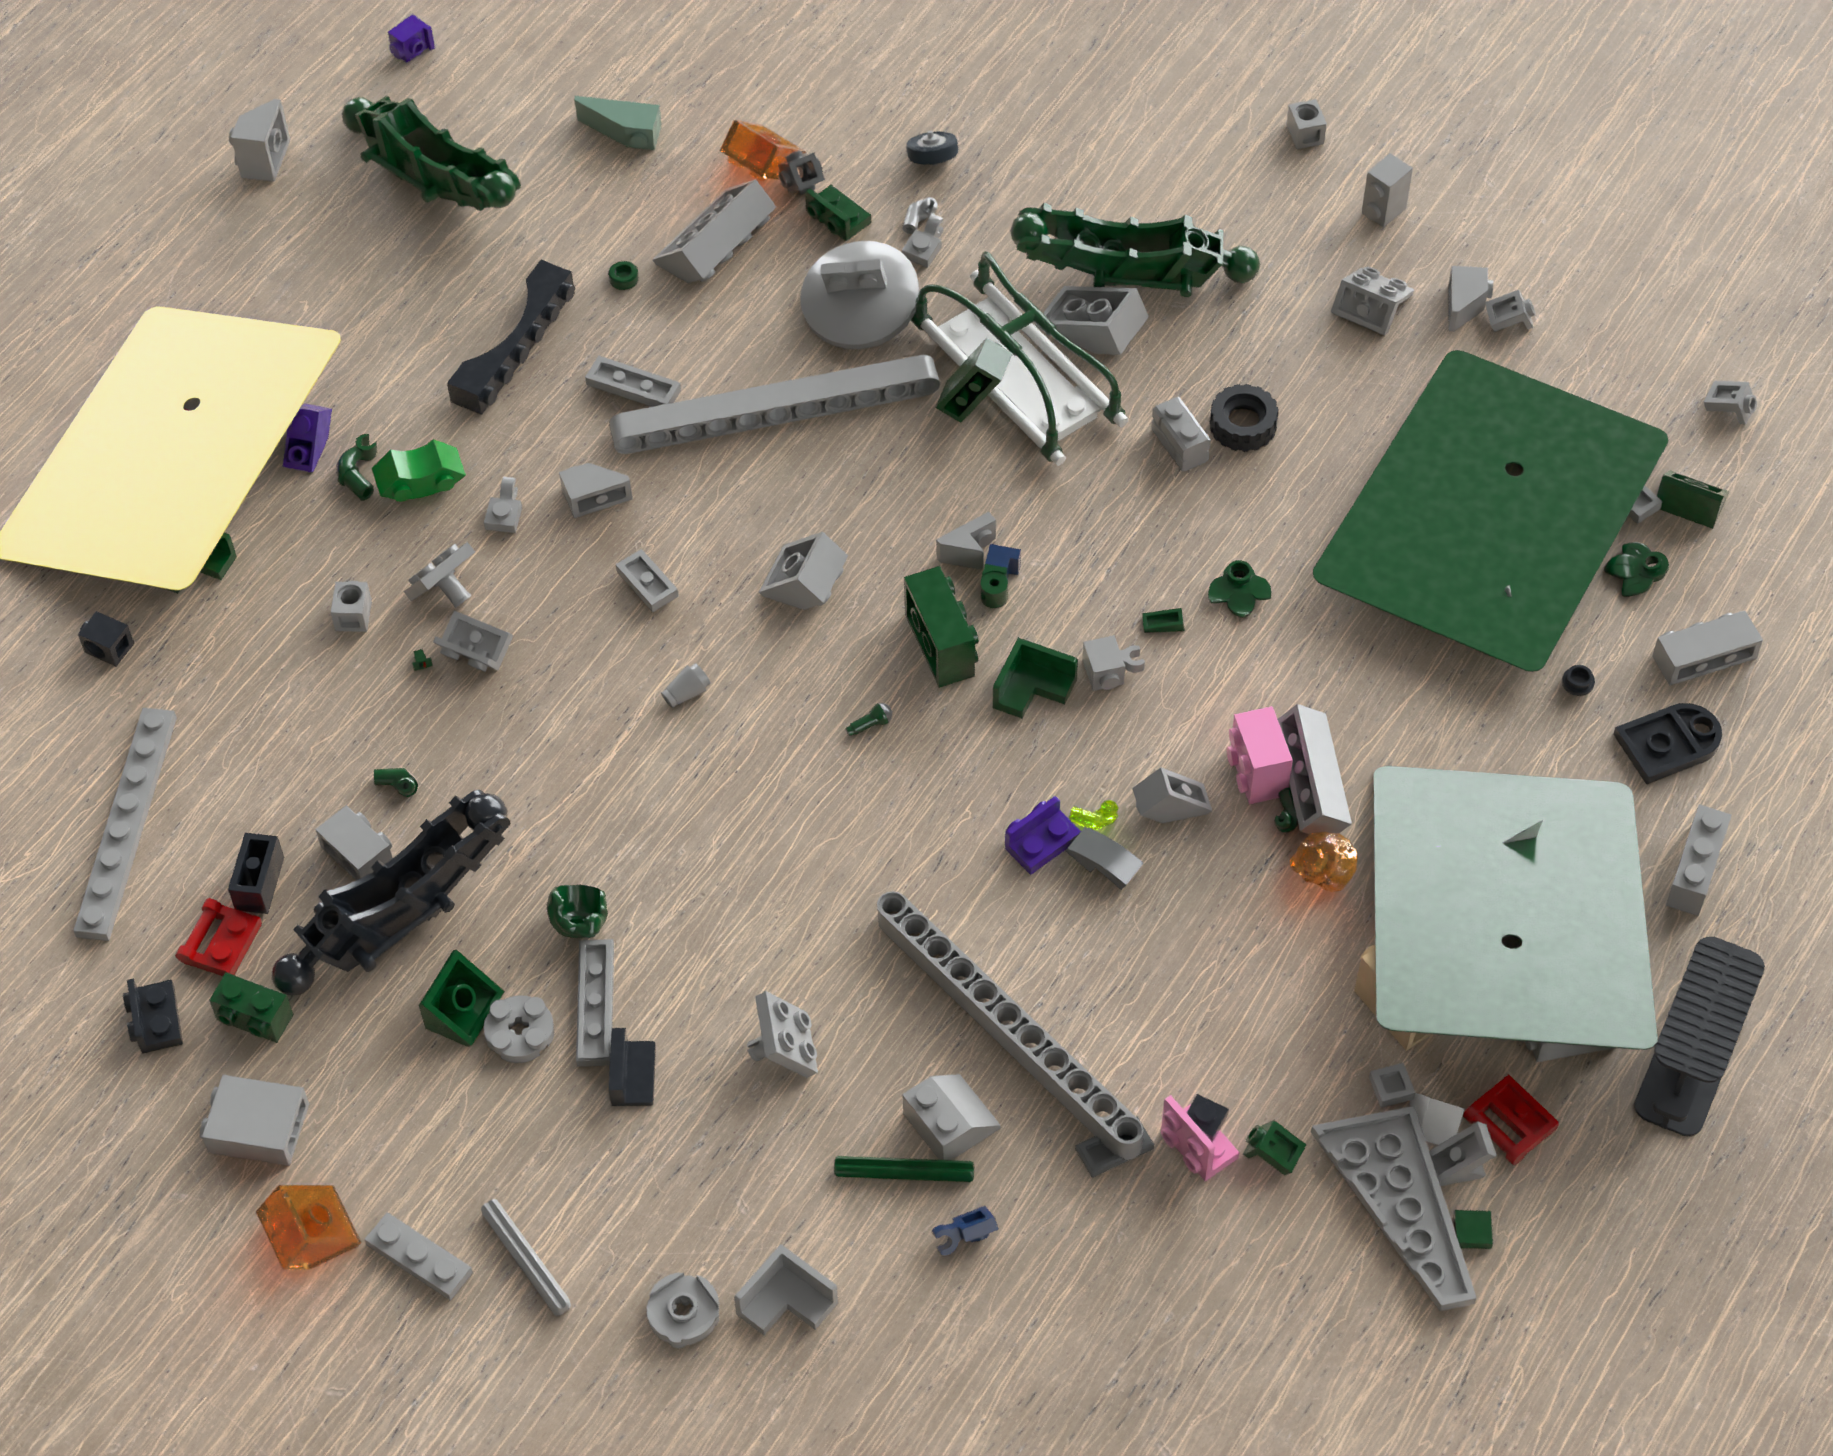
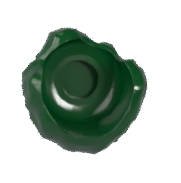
(577, 910)

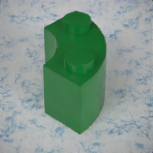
(418, 471)

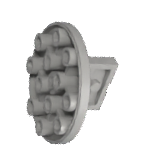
(859, 295)

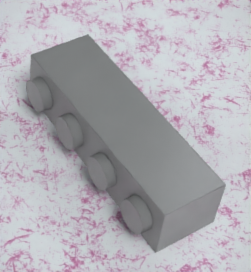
(1314, 772)

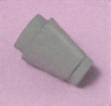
(686, 685)

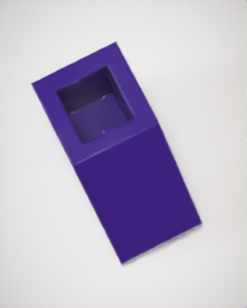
(307, 437)

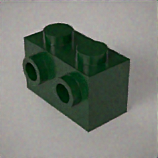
(251, 1007)

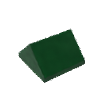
(1691, 498)
(459, 1000)

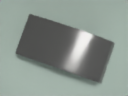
(1100, 852)

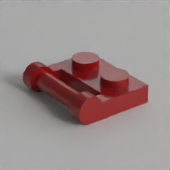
(227, 945)
(1519, 1112)

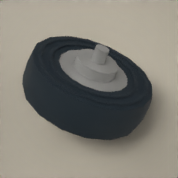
(932, 148)

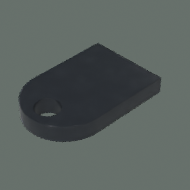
(1668, 740)

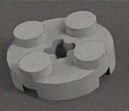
(516, 1010)
(681, 1329)

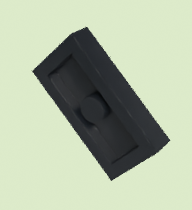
(631, 1070)

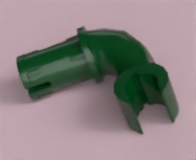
(349, 473)

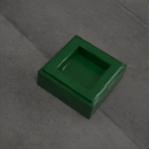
(1473, 1229)

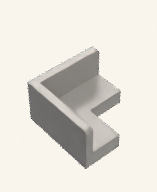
(785, 1284)

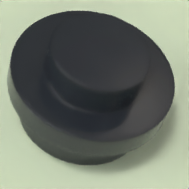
(1578, 680)

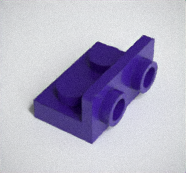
(1040, 835)

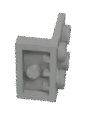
(1370, 299)

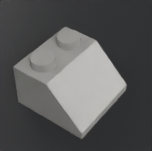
(260, 141)
(805, 572)
(948, 1115)

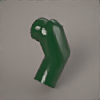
(398, 778)
(1288, 818)

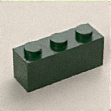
(974, 380)

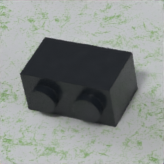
(256, 873)

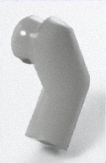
(917, 212)

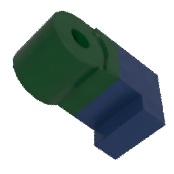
(999, 564)

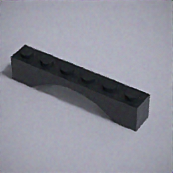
(482, 377)

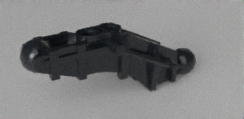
(381, 908)

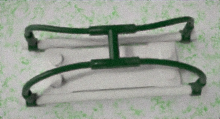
(1031, 387)

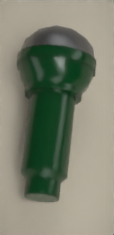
(879, 715)

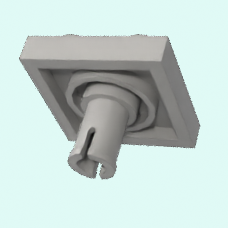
(442, 575)
(784, 1036)

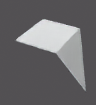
(1437, 1118)

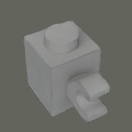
(1107, 663)

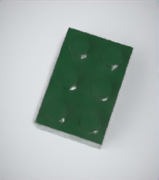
(940, 626)

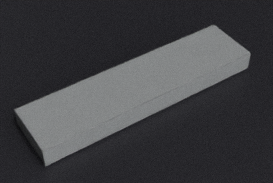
(595, 1002)

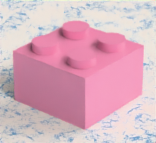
(1259, 755)

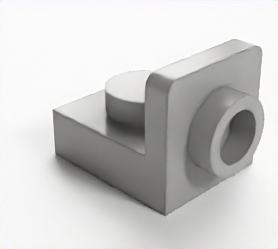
(1510, 310)
(1732, 397)

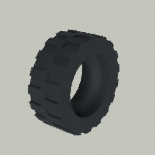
(1248, 398)

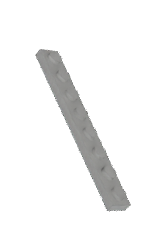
(125, 825)

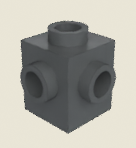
(809, 169)

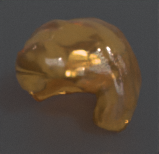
(1325, 860)

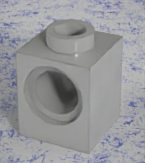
(1306, 124)
(351, 606)

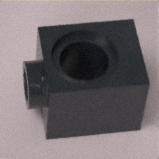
(105, 638)

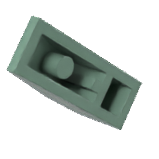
(623, 121)

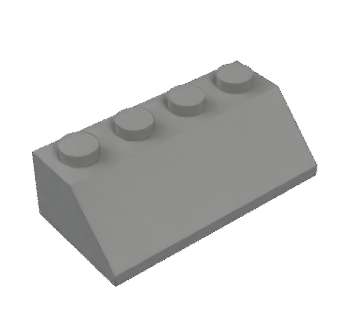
(716, 232)

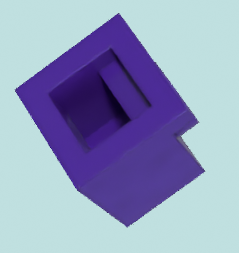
(410, 38)

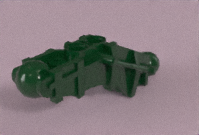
(429, 158)
(1130, 253)

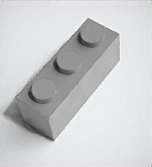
(1707, 647)
(1698, 860)

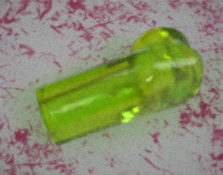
(1097, 819)

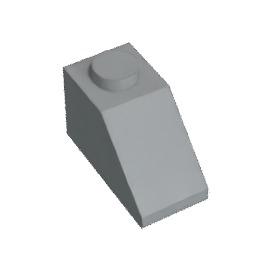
(1467, 294)
(593, 488)
(1170, 797)

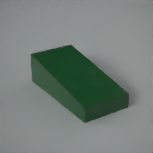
(1163, 621)

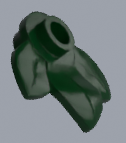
(1634, 568)
(1239, 592)

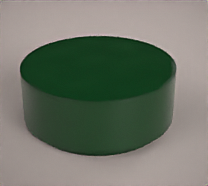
(623, 275)

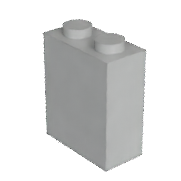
(254, 1120)

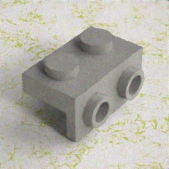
(475, 640)

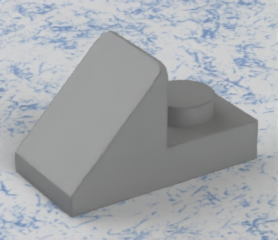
(965, 543)
(1463, 1155)

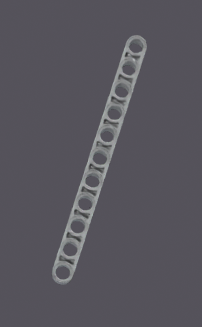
(774, 404)
(1013, 1036)

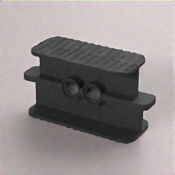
(1699, 1036)

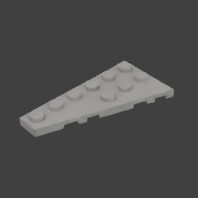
(1396, 1181)

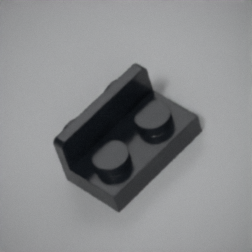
(154, 1015)

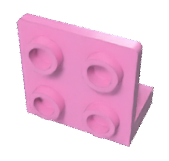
(1197, 1149)

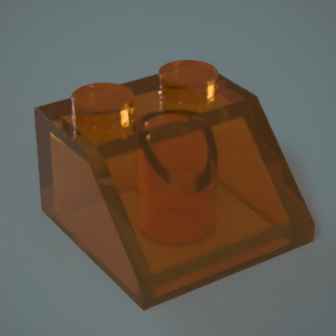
(757, 149)
(307, 1225)

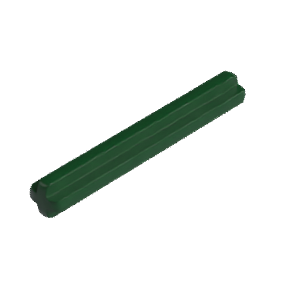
(904, 1168)

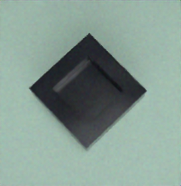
(1208, 1115)

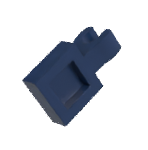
(970, 1226)

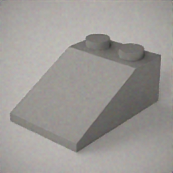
(1098, 317)

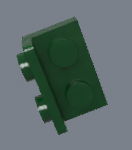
(837, 212)

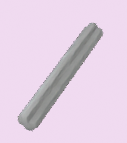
(526, 1257)

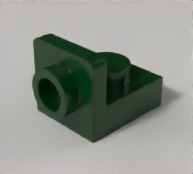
(1275, 1146)

